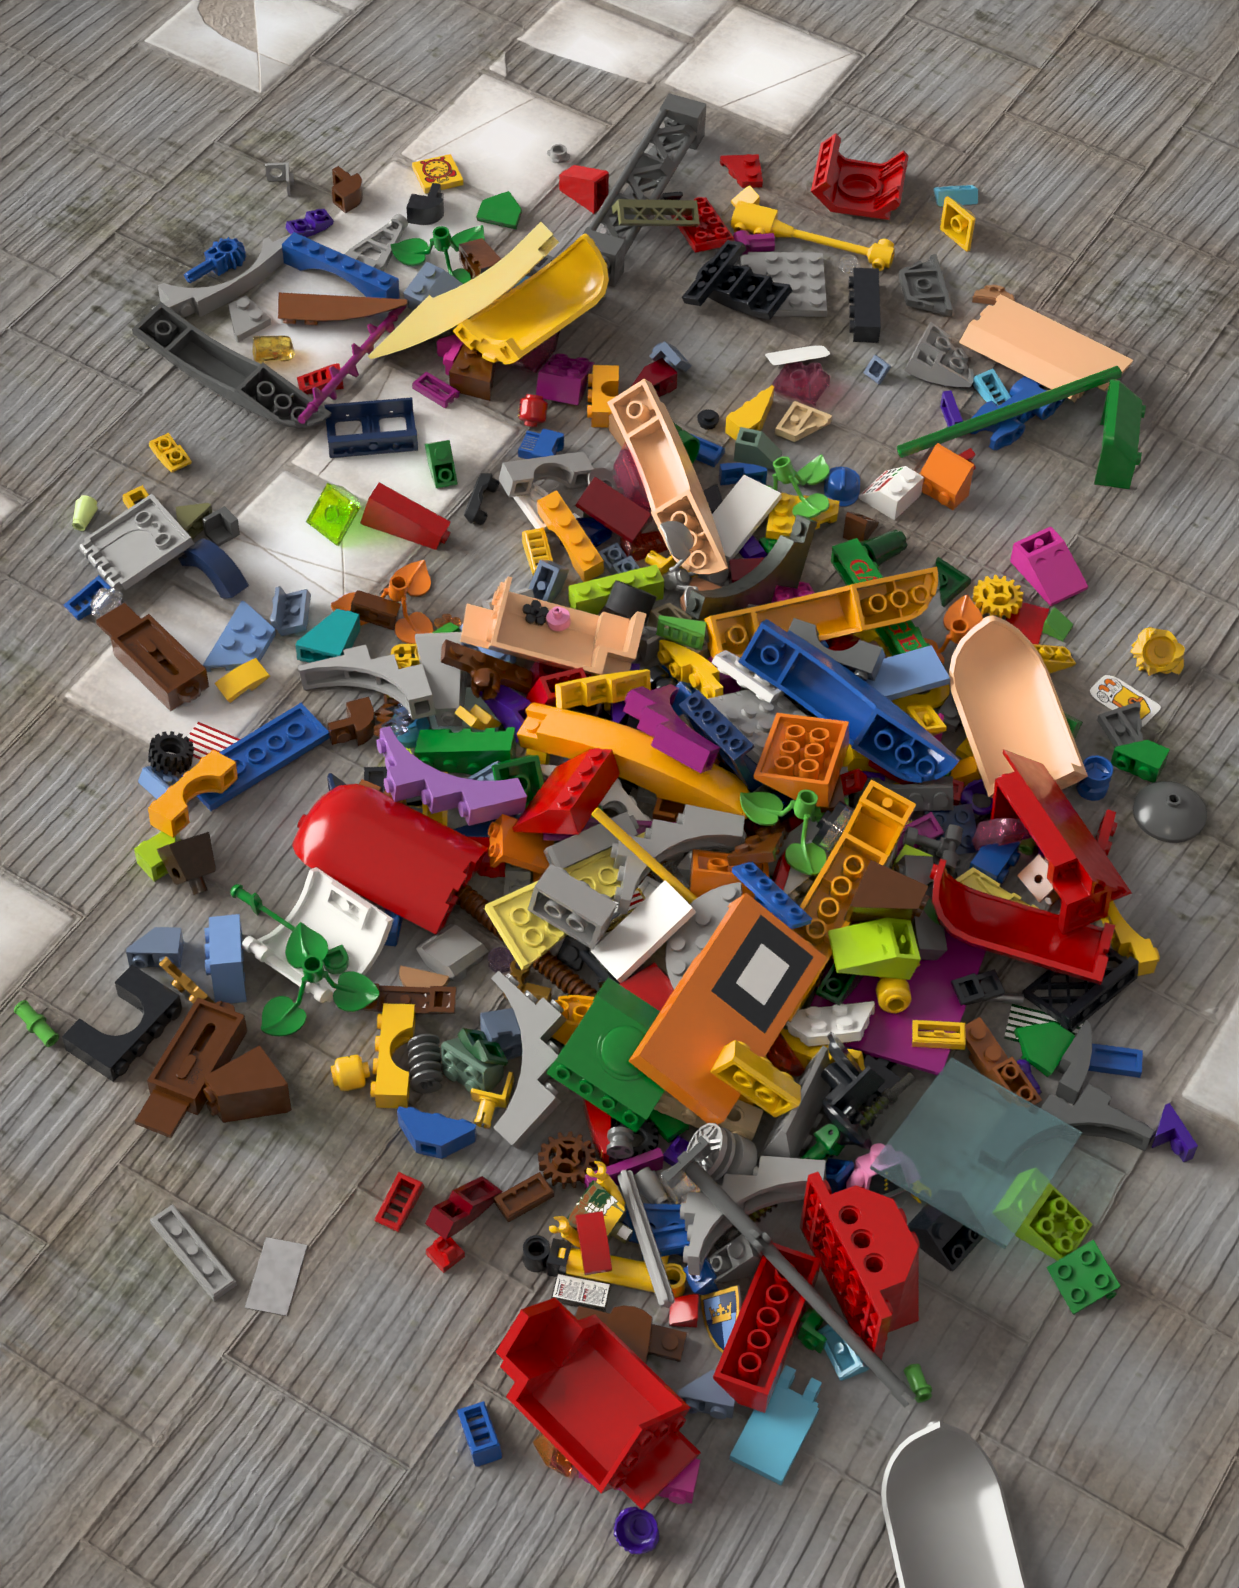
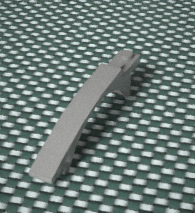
(206, 299)

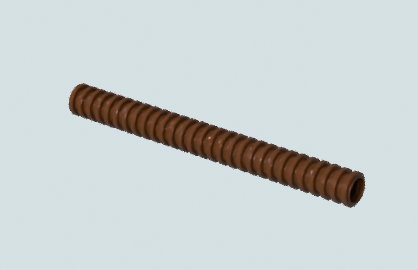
(546, 964)

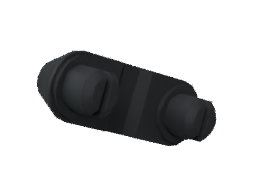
(484, 482)

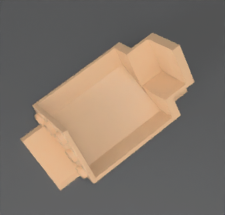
(591, 641)

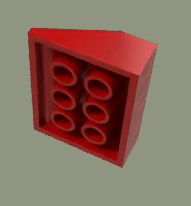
(570, 794)

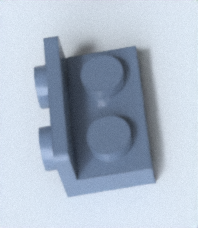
(670, 355)

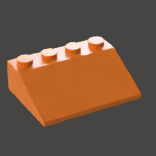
(803, 755)

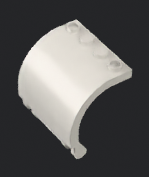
(339, 918)

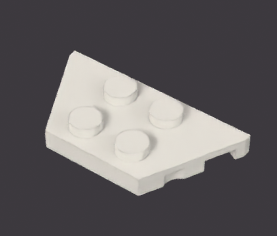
(843, 1020)

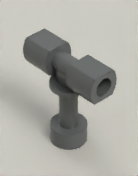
(944, 848)

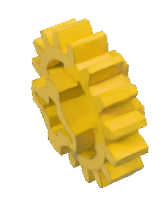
(995, 596)

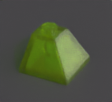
(334, 512)

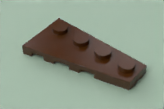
(762, 845)

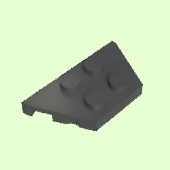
(925, 287)

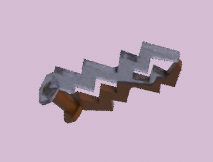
(385, 716)

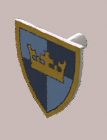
(720, 1314)

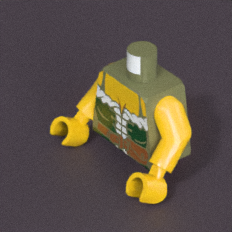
(599, 1196)

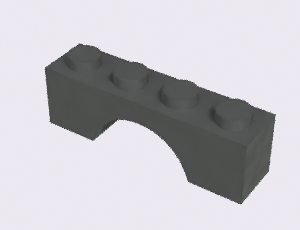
(861, 659)
(927, 796)
(928, 934)

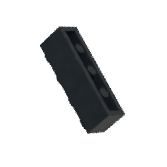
(865, 305)

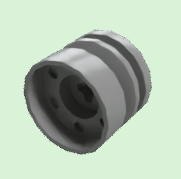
(729, 1153)

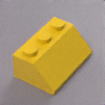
(757, 1079)

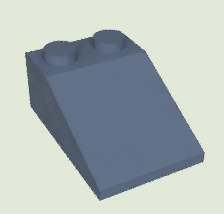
(429, 281)

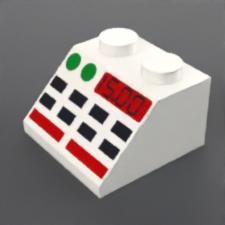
(893, 491)

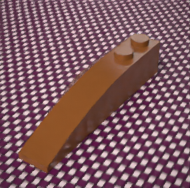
(331, 307)

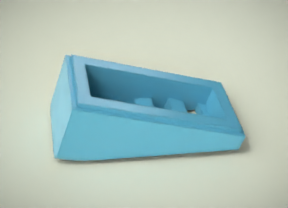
(995, 382)

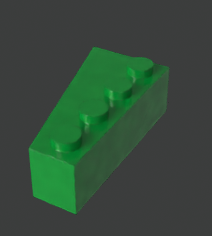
(465, 750)

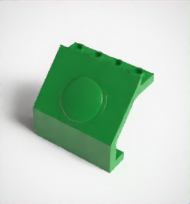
(599, 1055)

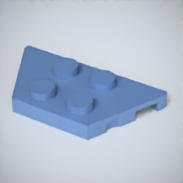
(242, 640)

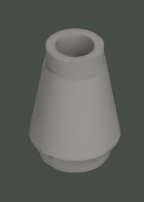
(650, 1186)

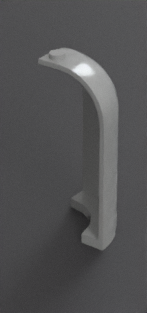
(948, 1514)

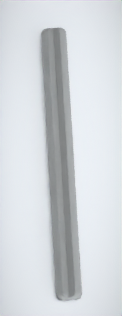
(646, 1239)

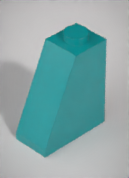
(329, 637)

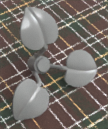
(679, 542)

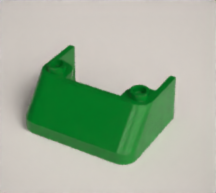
(1120, 437)

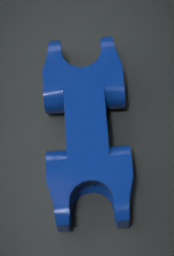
(1012, 429)

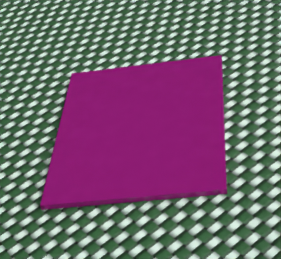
(932, 1000)

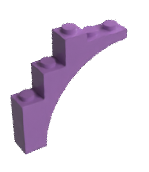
(441, 791)

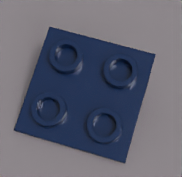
(960, 816)

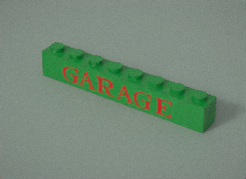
(855, 566)

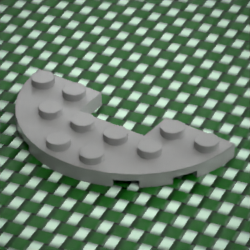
(697, 931)

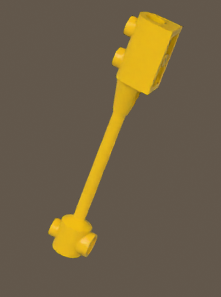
(765, 220)

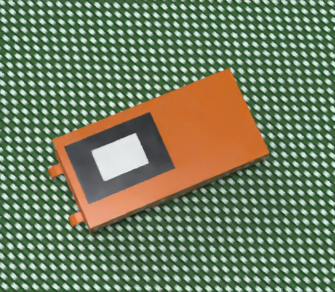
(732, 991)

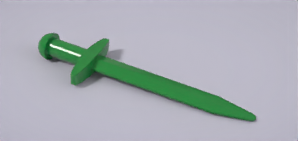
(256, 904)

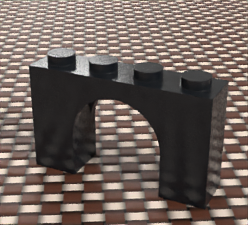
(114, 1054)

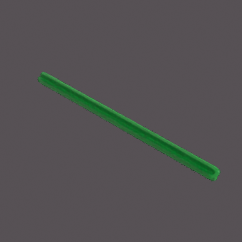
(1009, 411)

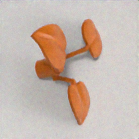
(409, 579)
(958, 620)

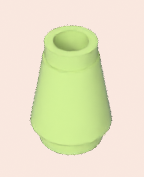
(84, 512)

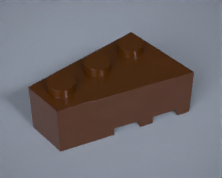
(477, 257)

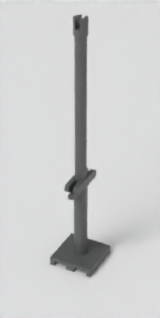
(689, 1165)

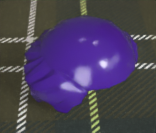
(636, 1530)

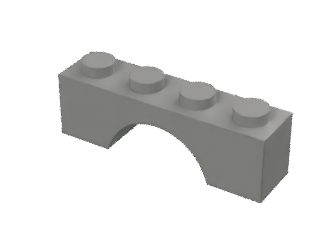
(568, 468)

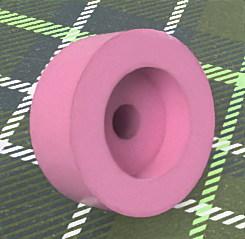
(558, 619)

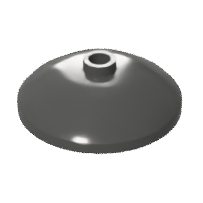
(1166, 819)

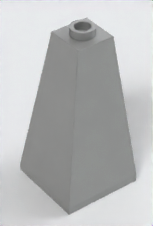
(445, 681)

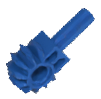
(219, 258)

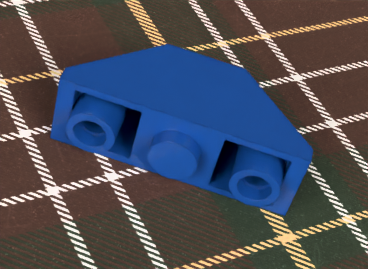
(435, 1133)

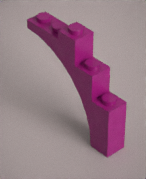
(669, 731)

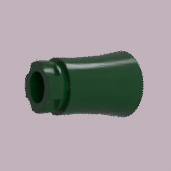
(885, 546)

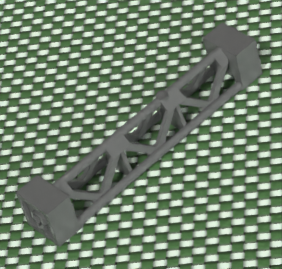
(684, 129)

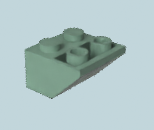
(469, 1071)

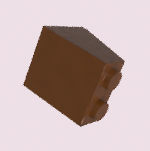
(886, 895)
(247, 1088)

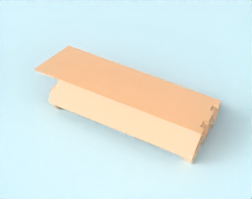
(1038, 346)

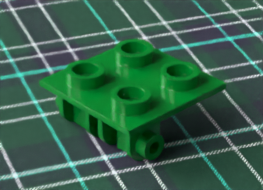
(1084, 1277)

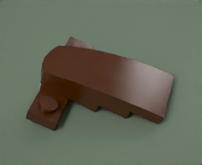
(639, 1333)

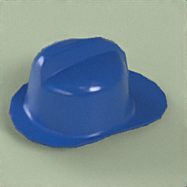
(842, 485)

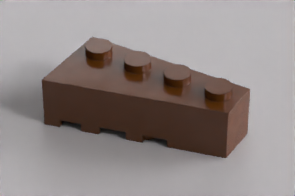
(472, 374)

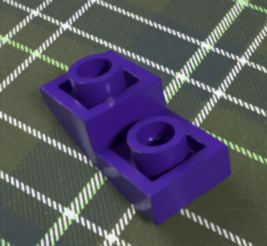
(313, 223)

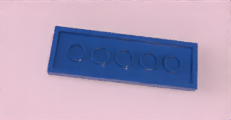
(269, 750)

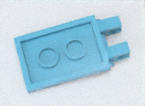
(775, 1437)

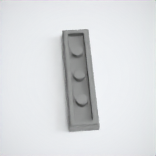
(193, 1252)

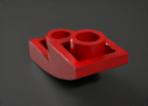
(593, 1243)

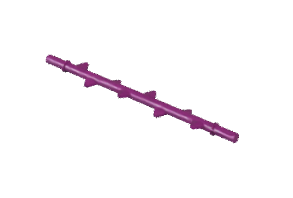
(350, 366)

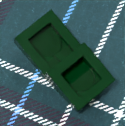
(481, 1048)

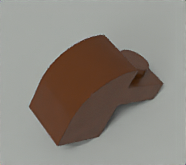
(347, 189)
(357, 725)

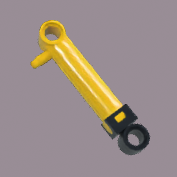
(567, 1260)

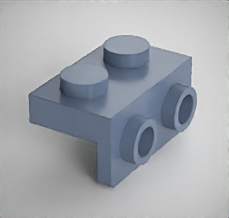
(290, 611)

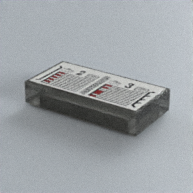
(581, 1292)

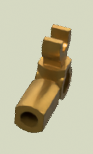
(536, 990)

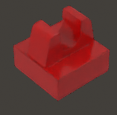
(445, 1253)

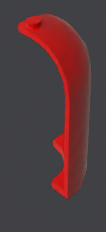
(388, 853)
(1018, 929)

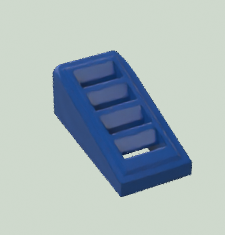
(85, 594)
(484, 1450)

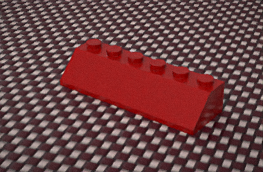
(764, 1331)

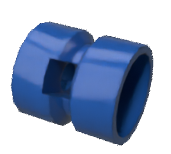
(1098, 780)

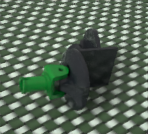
(849, 1092)

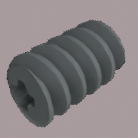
(425, 1063)

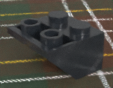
(943, 1237)

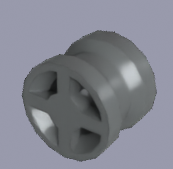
(620, 1142)

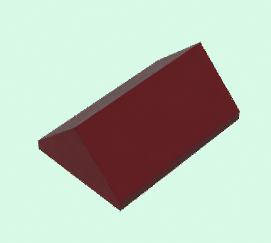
(614, 510)

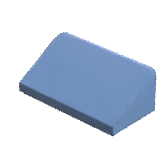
(156, 782)

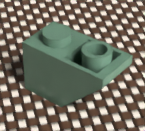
(755, 448)

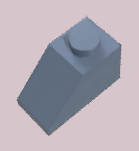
(548, 580)

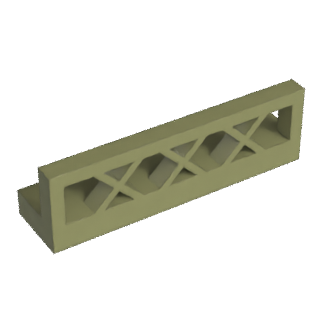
(658, 208)

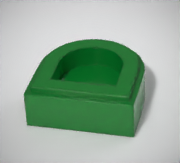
(336, 960)

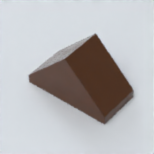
(858, 526)

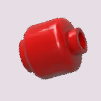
(532, 410)

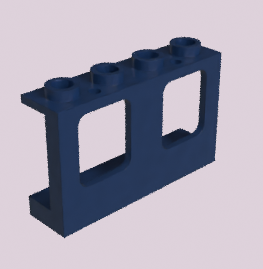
(371, 439)
(720, 731)

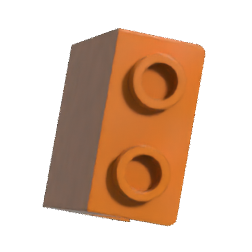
(517, 848)

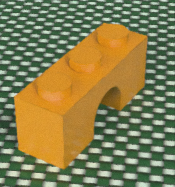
(604, 388)

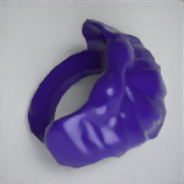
(974, 787)

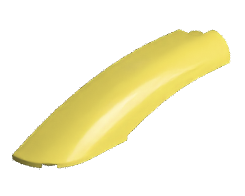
(453, 307)

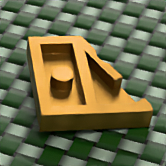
(183, 982)

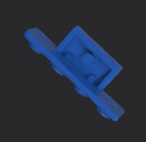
(771, 896)

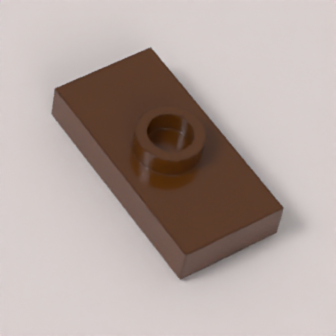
(524, 1197)

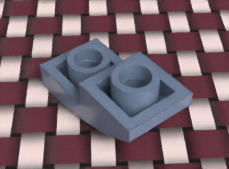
(616, 560)

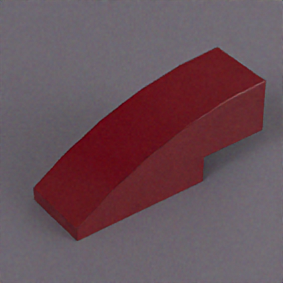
(462, 1207)

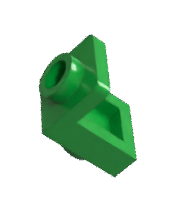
(808, 1332)

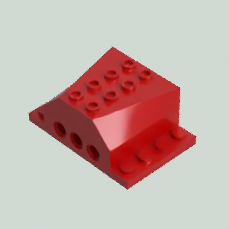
(864, 1257)

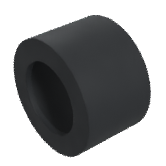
(629, 599)

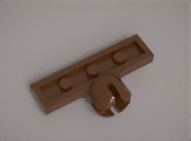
(486, 670)

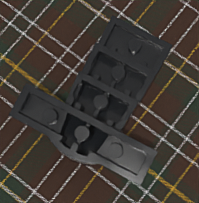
(736, 285)

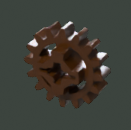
(567, 1158)

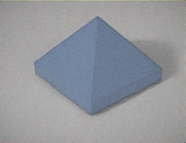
(877, 369)

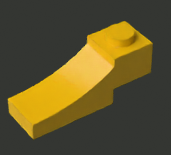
(1130, 943)

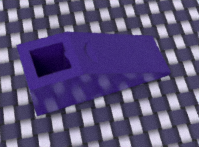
(509, 708)

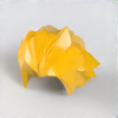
(1158, 652)

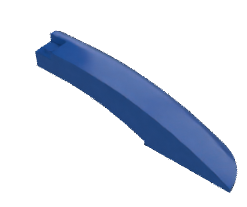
(833, 692)

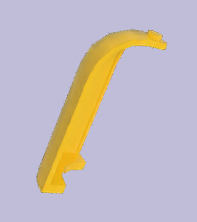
(538, 305)

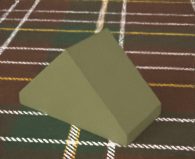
(191, 517)

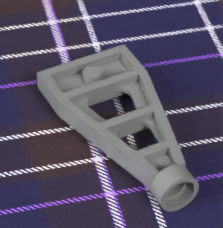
(392, 231)

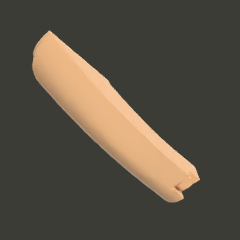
(668, 474)

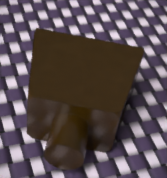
(189, 861)

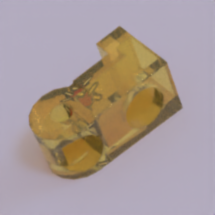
(272, 348)

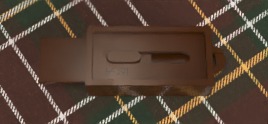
(154, 657)
(198, 1048)

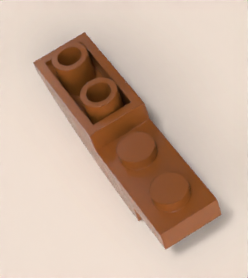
(994, 1063)

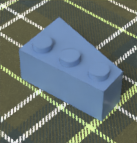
(225, 958)

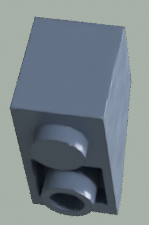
(155, 946)
(707, 1397)

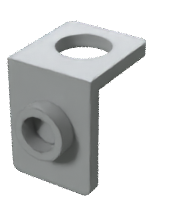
(284, 176)

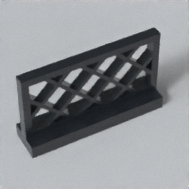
(1093, 999)

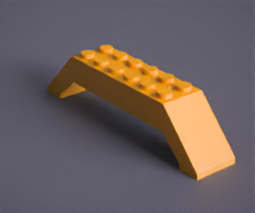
(867, 837)

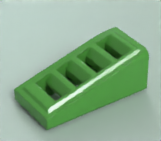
(688, 631)

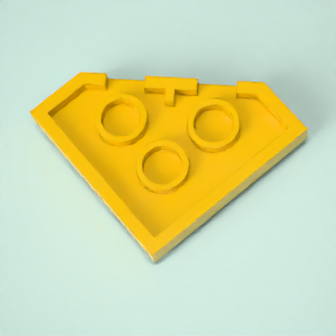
(782, 518)

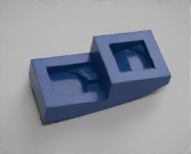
(732, 472)

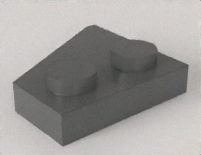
(1122, 724)

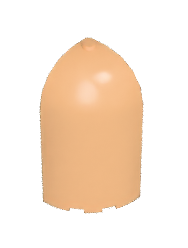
(1010, 704)

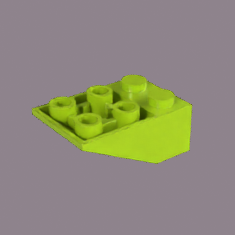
(876, 948)
(1054, 1225)

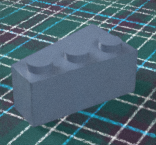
(503, 1028)

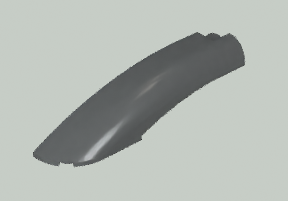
(224, 370)

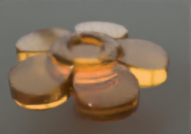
(446, 618)

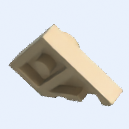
(801, 421)

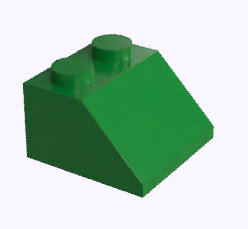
(524, 768)

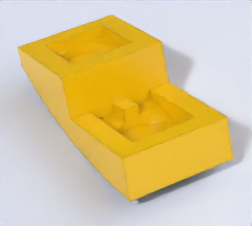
(477, 717)

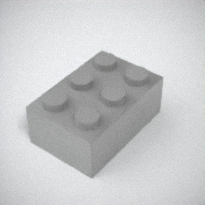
(572, 906)

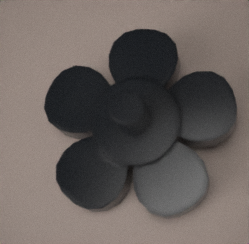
(535, 613)

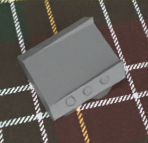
(452, 952)

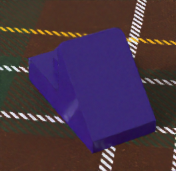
(1173, 1130)

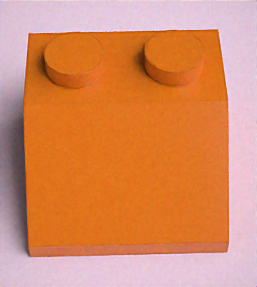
(947, 477)

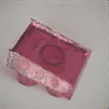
(802, 381)
(999, 831)

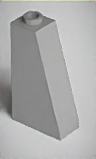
(588, 842)

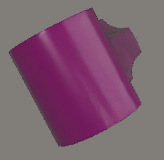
(755, 242)

